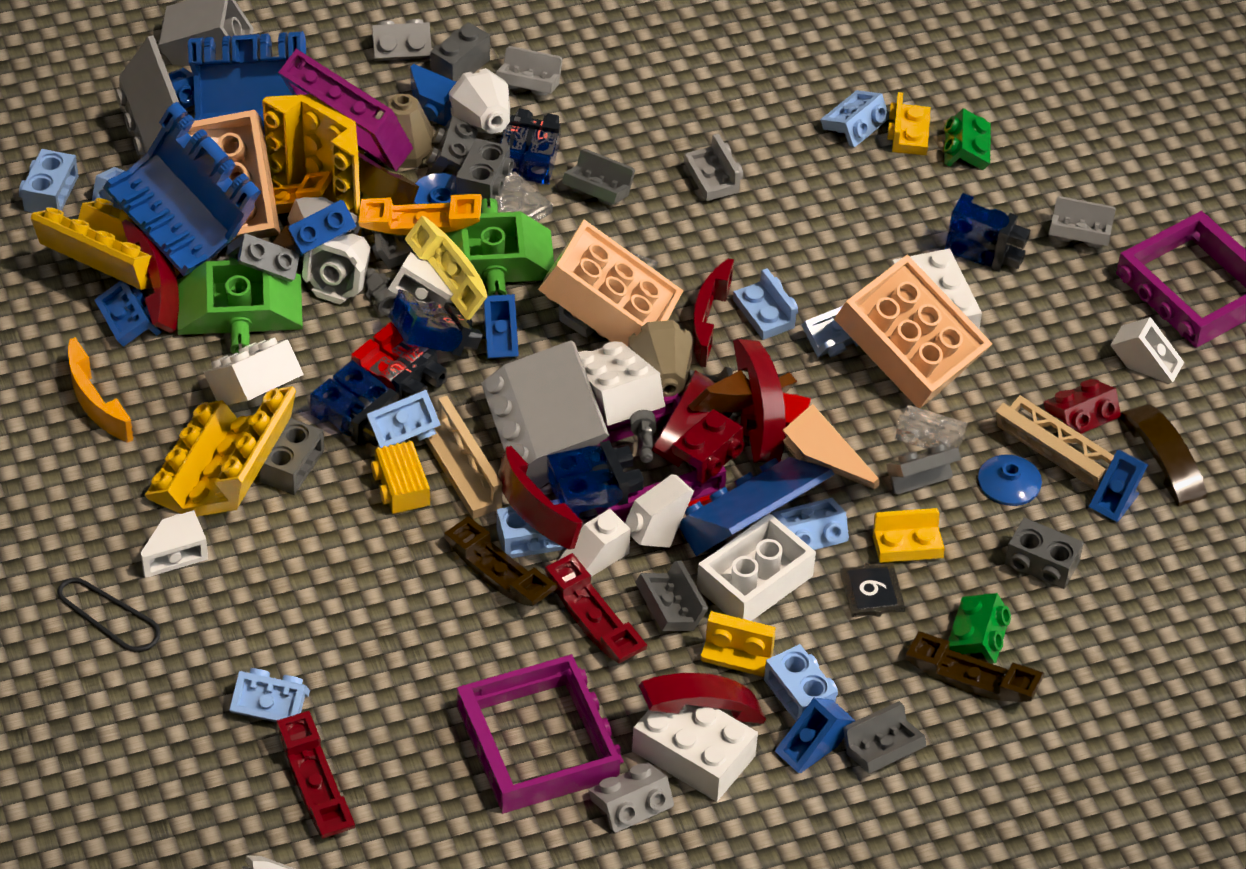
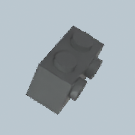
(461, 52)

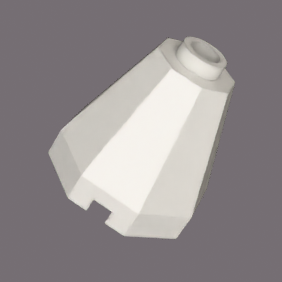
(481, 101)
(337, 267)

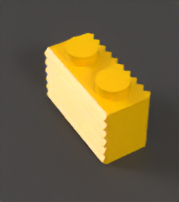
(401, 477)

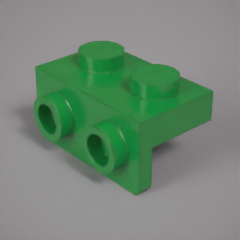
(967, 138)
(980, 626)

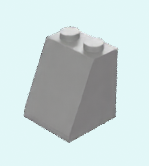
(199, 20)

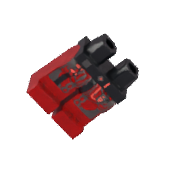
(399, 364)

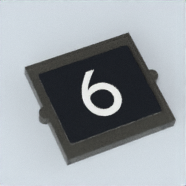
(872, 590)

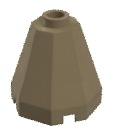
(415, 127)
(666, 350)

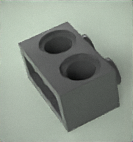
(485, 170)
(293, 456)
(1044, 553)

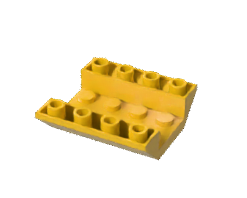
(311, 138)
(95, 240)
(220, 455)

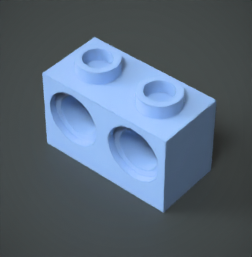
(49, 181)
(519, 538)
(797, 680)

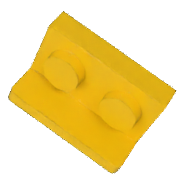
(909, 128)
(908, 535)
(738, 643)

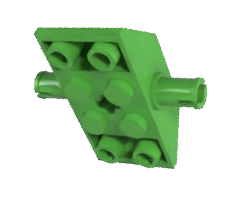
(506, 247)
(237, 301)

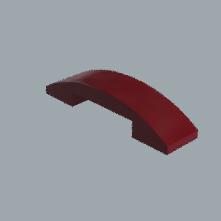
(714, 288)
(164, 302)
(767, 400)
(682, 418)
(530, 503)
(591, 611)
(673, 691)
(313, 775)

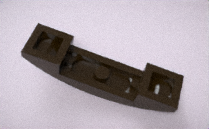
(381, 183)
(1169, 451)
(495, 566)
(971, 674)

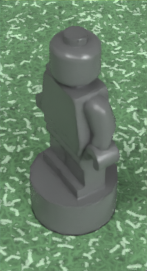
(378, 287)
(643, 426)

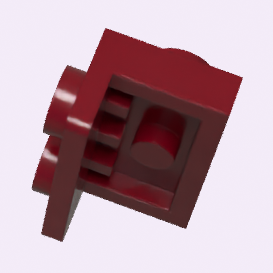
(1085, 405)
(710, 444)

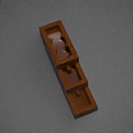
(732, 394)

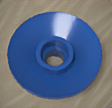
(436, 188)
(1009, 480)

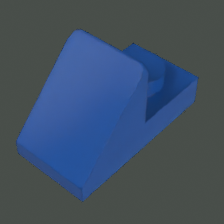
(500, 326)
(1118, 486)

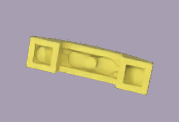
(451, 265)

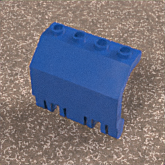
(243, 75)
(185, 193)

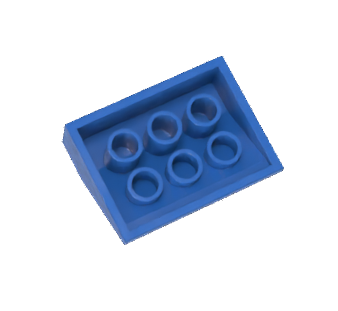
(749, 501)

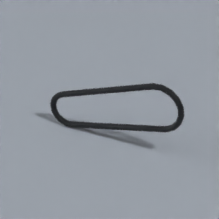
(116, 601)

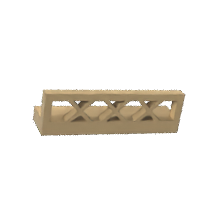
(1050, 446)
(464, 462)

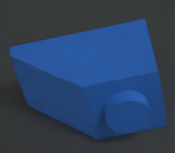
(432, 93)
(814, 734)

